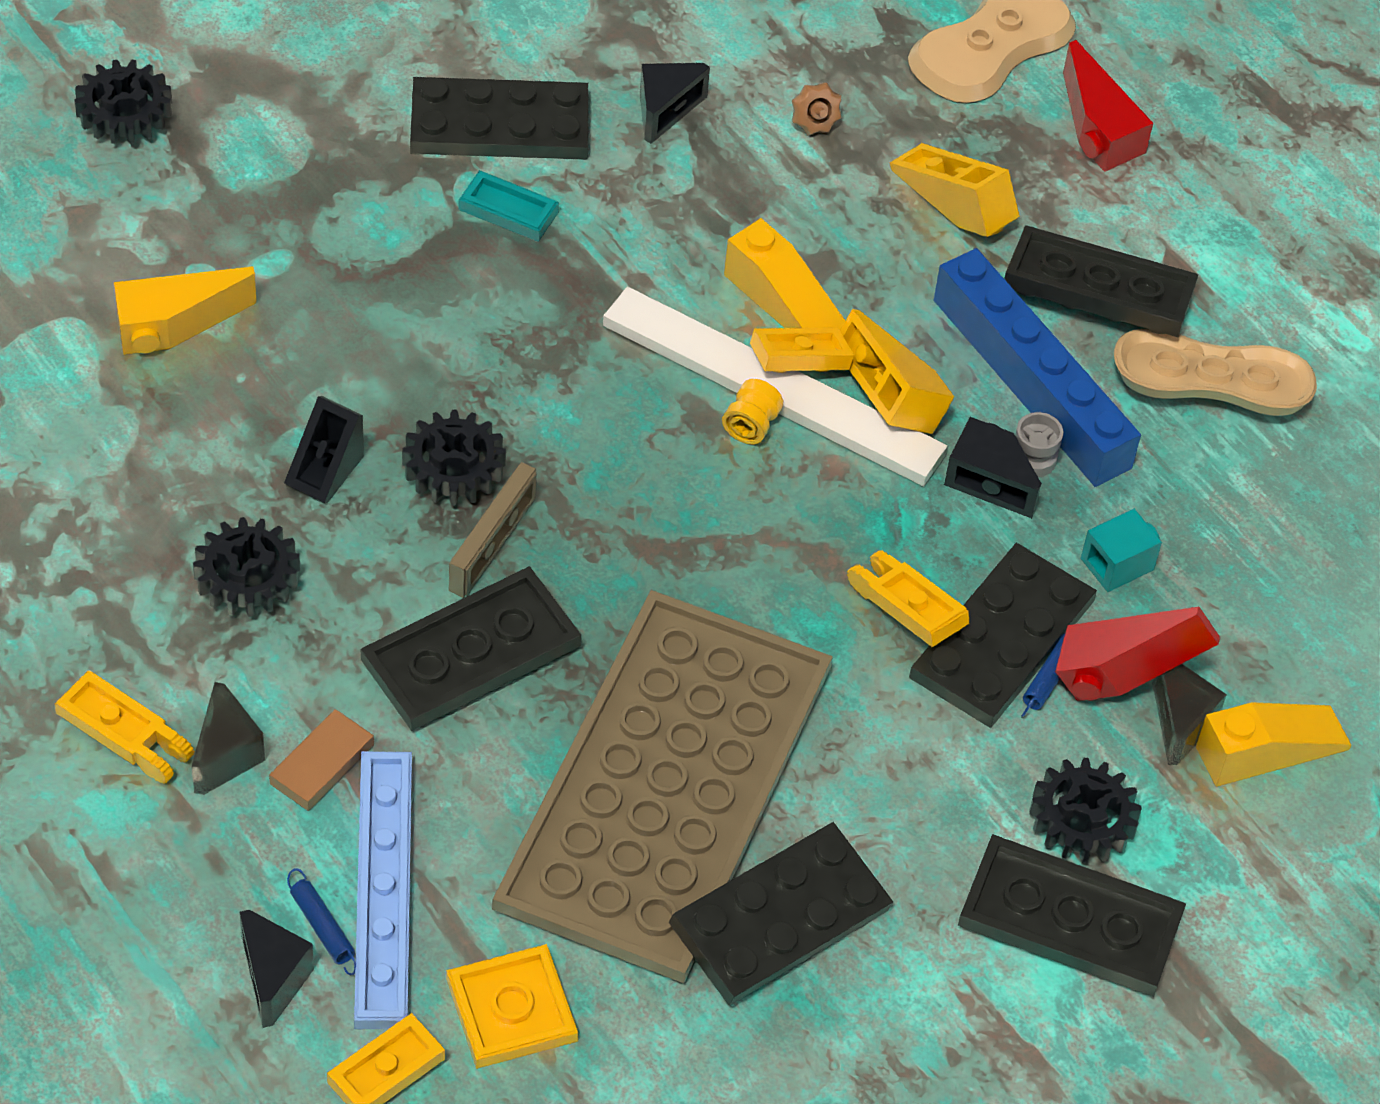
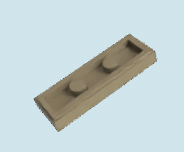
(492, 530)

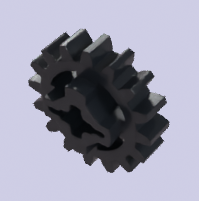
(123, 101)
(454, 457)
(246, 566)
(1085, 810)

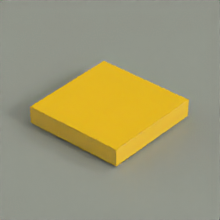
(511, 1006)

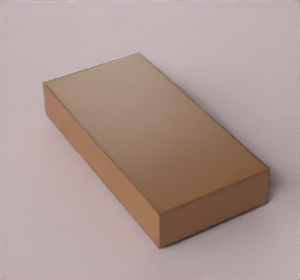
(321, 759)

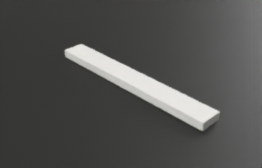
(805, 399)

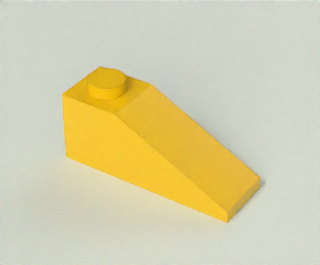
(962, 188)
(778, 279)
(174, 308)
(894, 378)
(1267, 738)

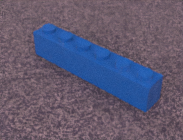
(1036, 366)

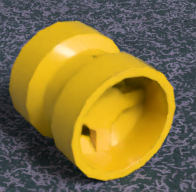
(754, 407)

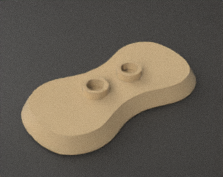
(976, 55)
(1249, 376)

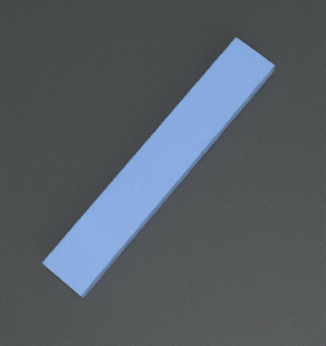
(383, 890)

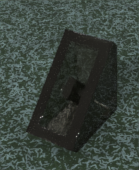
(1182, 705)
(227, 743)

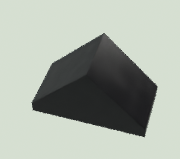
(669, 94)
(327, 450)
(276, 963)

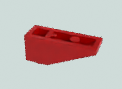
(1104, 116)
(1126, 652)

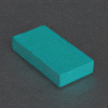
(508, 205)

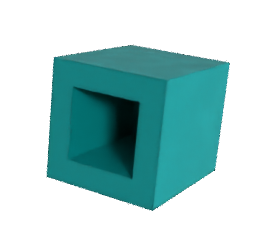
(1121, 550)

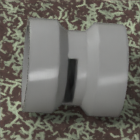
(1040, 440)

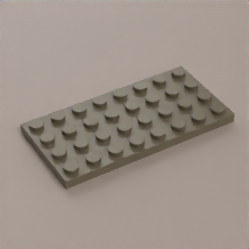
(662, 782)

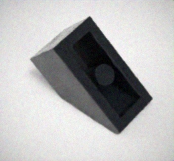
(993, 468)

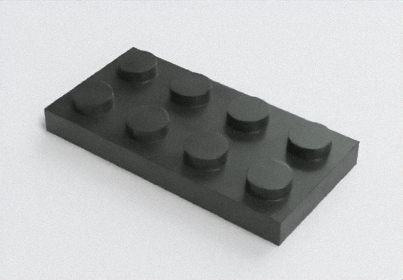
(499, 118)
(1101, 281)
(1009, 635)
(470, 647)
(780, 913)
(1072, 914)

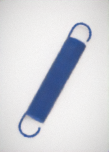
(1044, 681)
(322, 921)

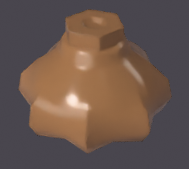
(816, 108)

